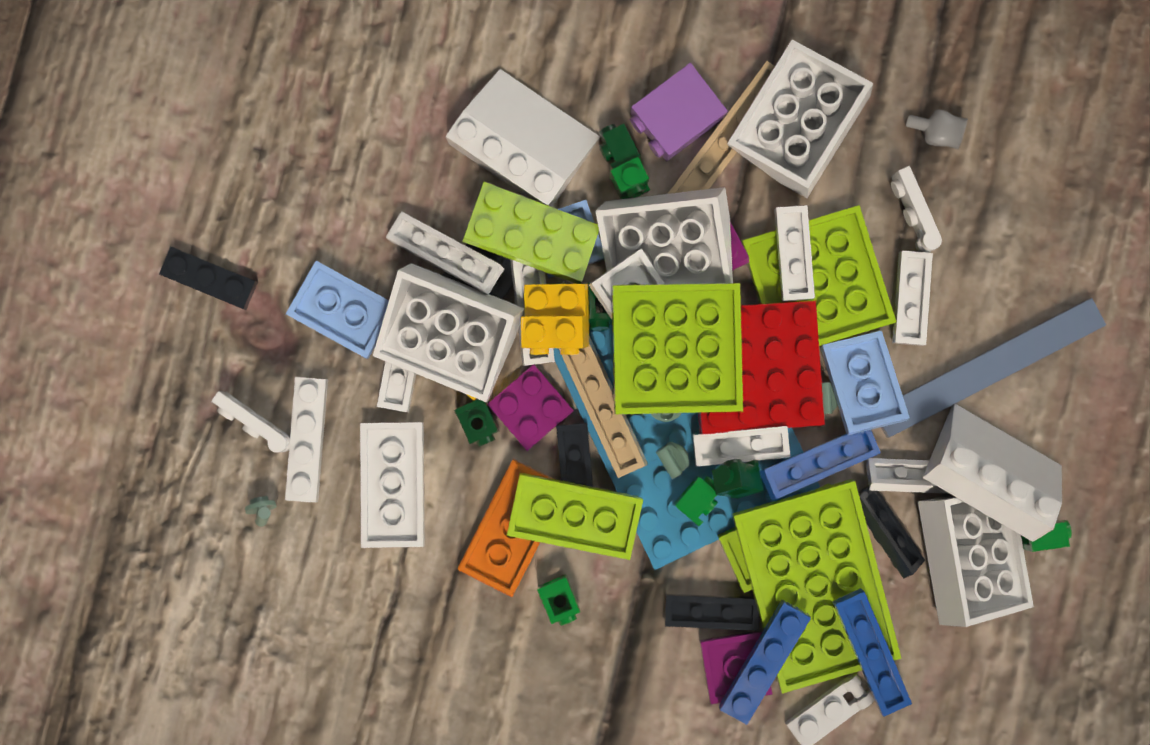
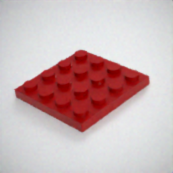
(777, 370)

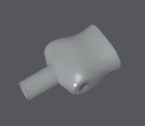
(940, 129)

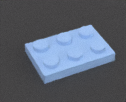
(339, 309)
(864, 383)

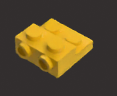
(555, 318)

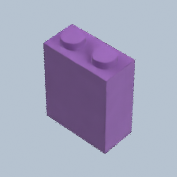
(677, 112)

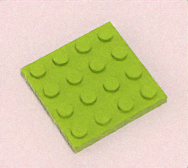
(845, 275)
(677, 348)

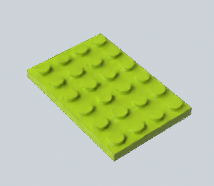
(810, 555)

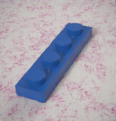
(818, 463)
(872, 652)
(764, 662)

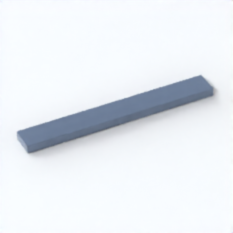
(998, 363)

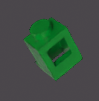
(630, 179)
(697, 499)
(1054, 539)
(553, 588)

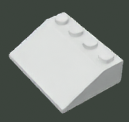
(800, 117)
(522, 139)
(679, 232)
(447, 331)
(996, 474)
(973, 563)

